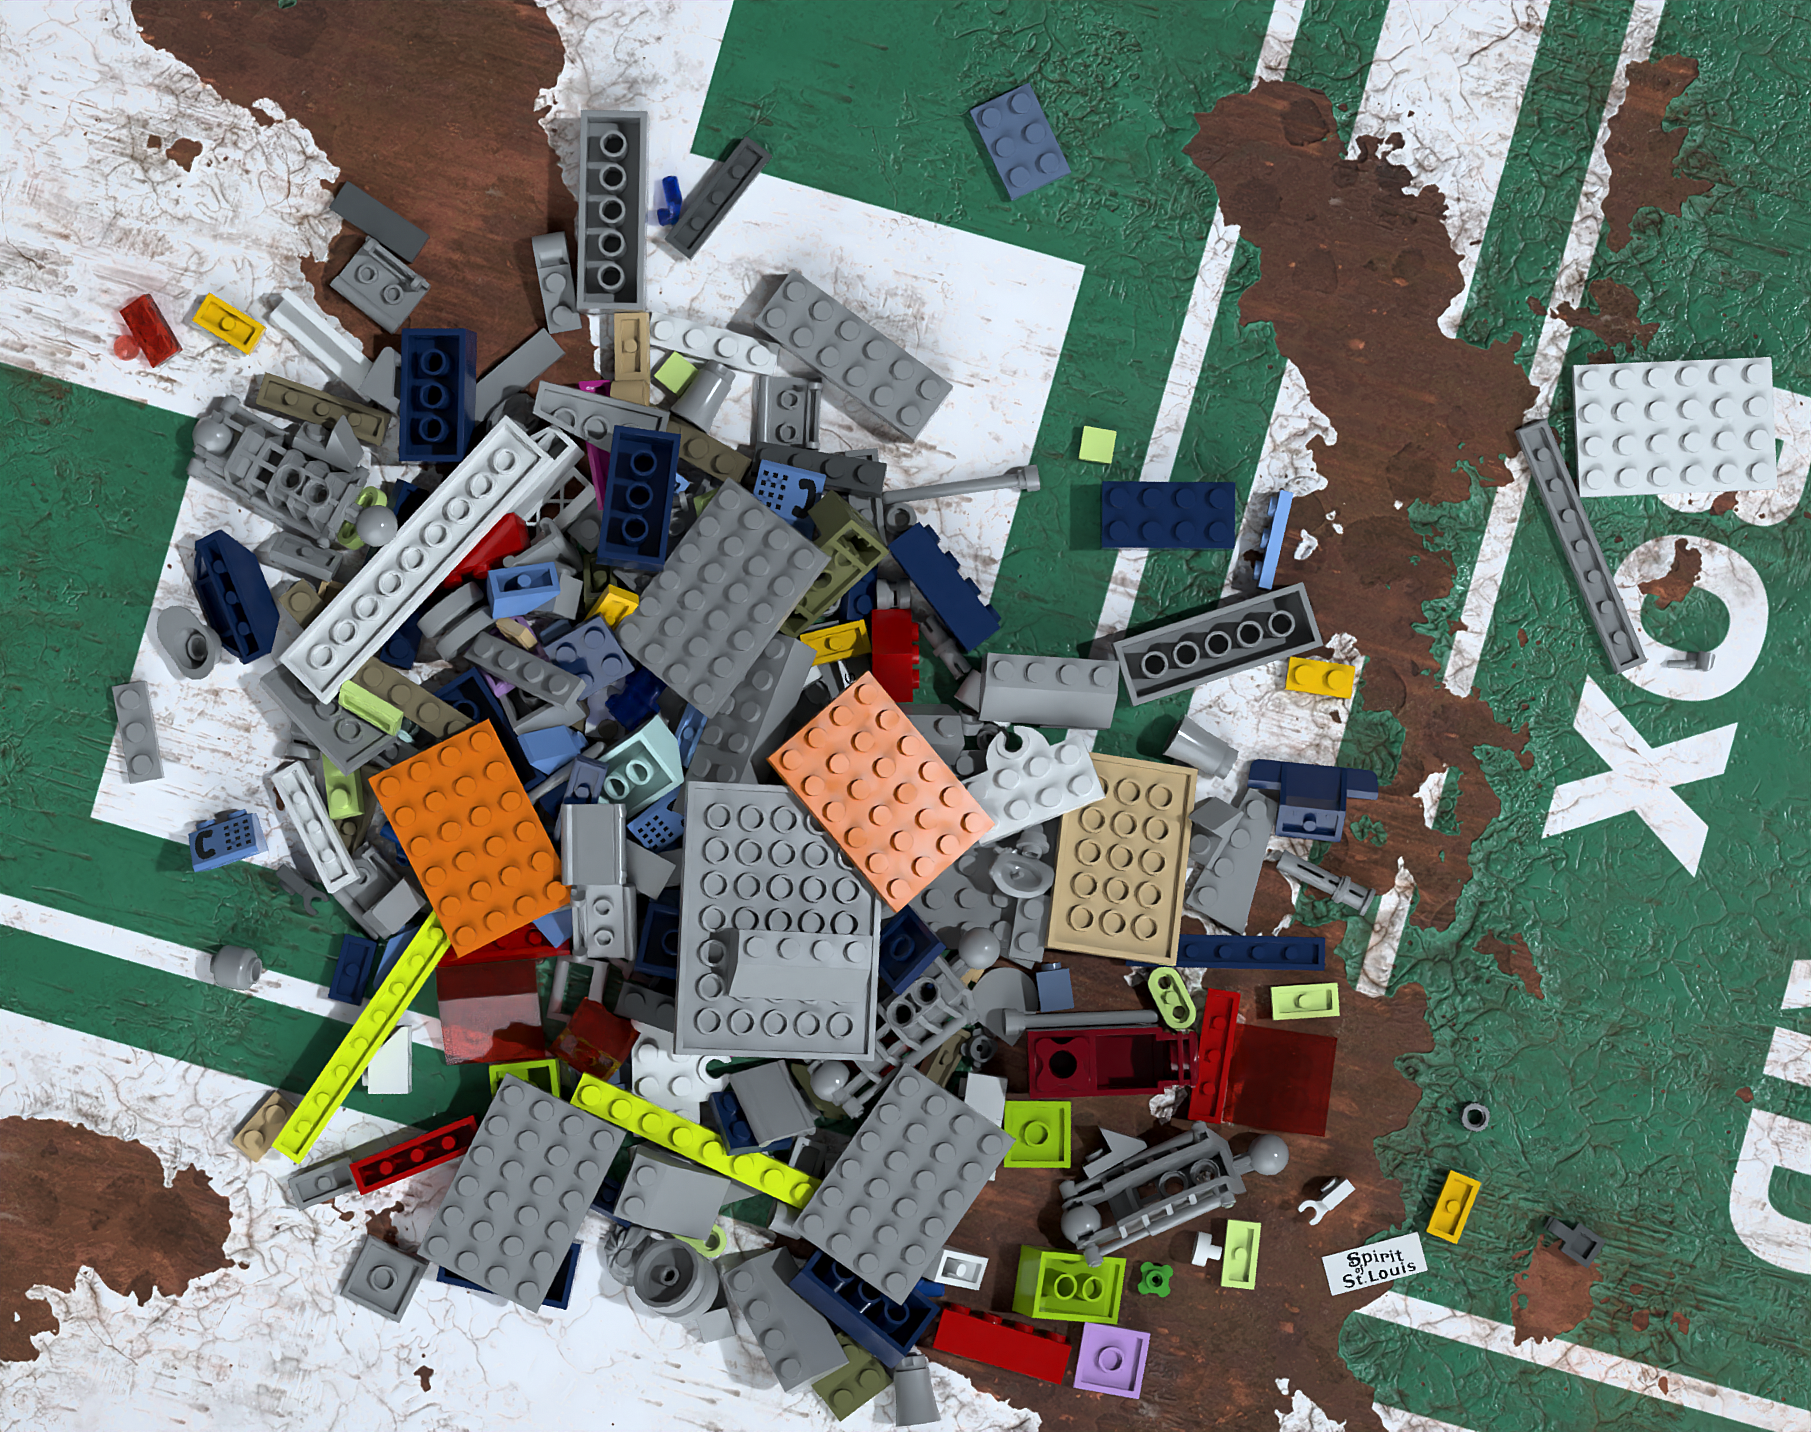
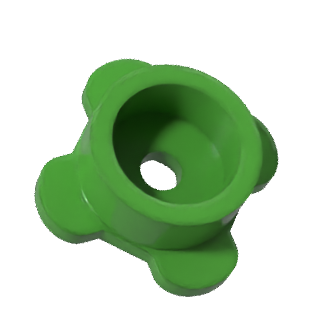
(1148, 1272)

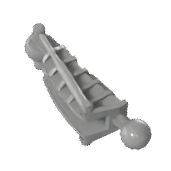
(215, 436)
(832, 1078)
(1163, 1211)

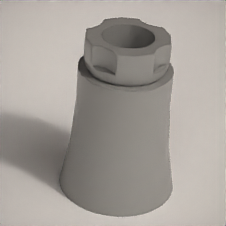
(704, 396)
(1199, 748)
(914, 1392)

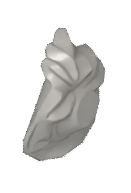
(519, 409)
(1020, 875)
(624, 1251)

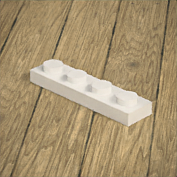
(713, 343)
(315, 826)

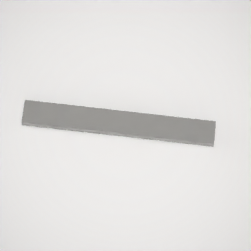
(1580, 546)

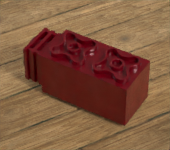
(1109, 1060)

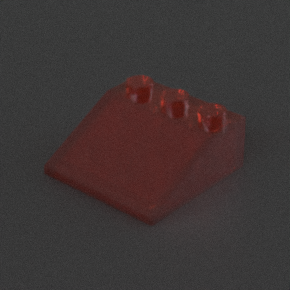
(491, 1011)
(1280, 1079)

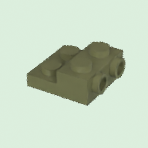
(853, 1383)

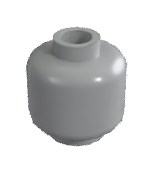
(236, 967)

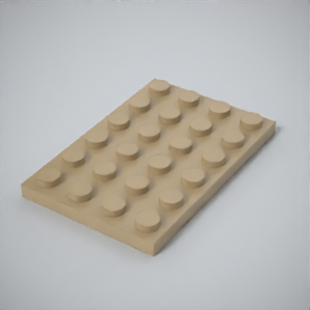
(1124, 864)

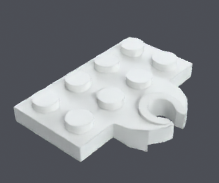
(1033, 782)
(672, 1079)

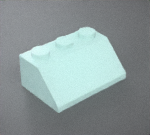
(642, 767)

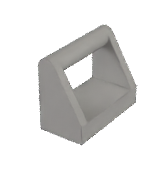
(383, 381)
(597, 986)

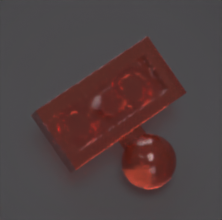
(149, 333)

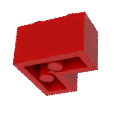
(894, 653)

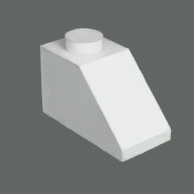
(391, 1066)
(957, 1268)

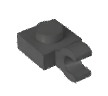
(294, 881)
(1577, 1242)

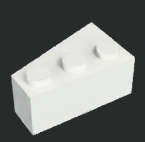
(566, 455)
(986, 1095)

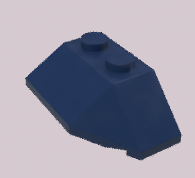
(235, 596)

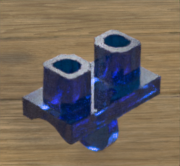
(637, 698)

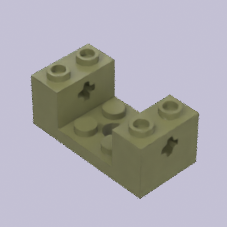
(854, 552)

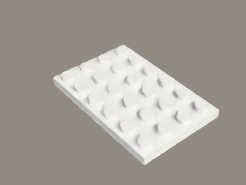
(1674, 427)

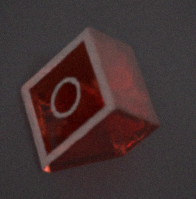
(594, 1040)

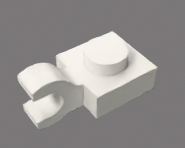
(1333, 1193)

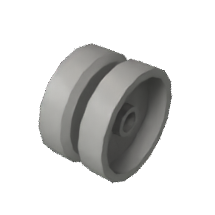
(456, 617)
(675, 1280)

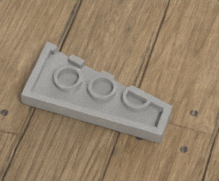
(593, 414)
(1230, 886)

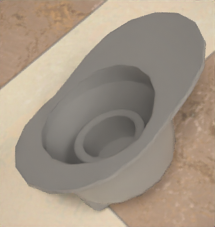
(188, 642)

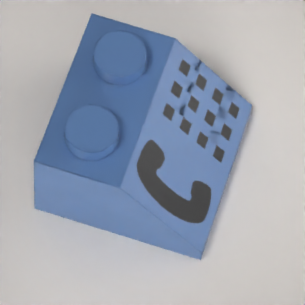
(790, 493)
(659, 825)
(226, 842)

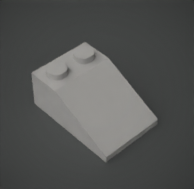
(532, 714)
(670, 1195)

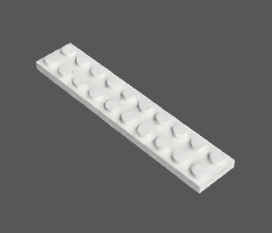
(416, 559)

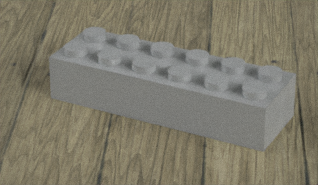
(613, 211)
(853, 355)
(1217, 644)
(752, 718)

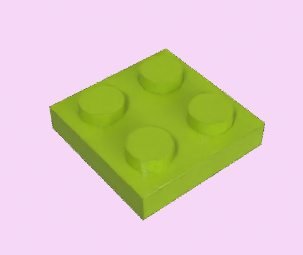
(1040, 1132)

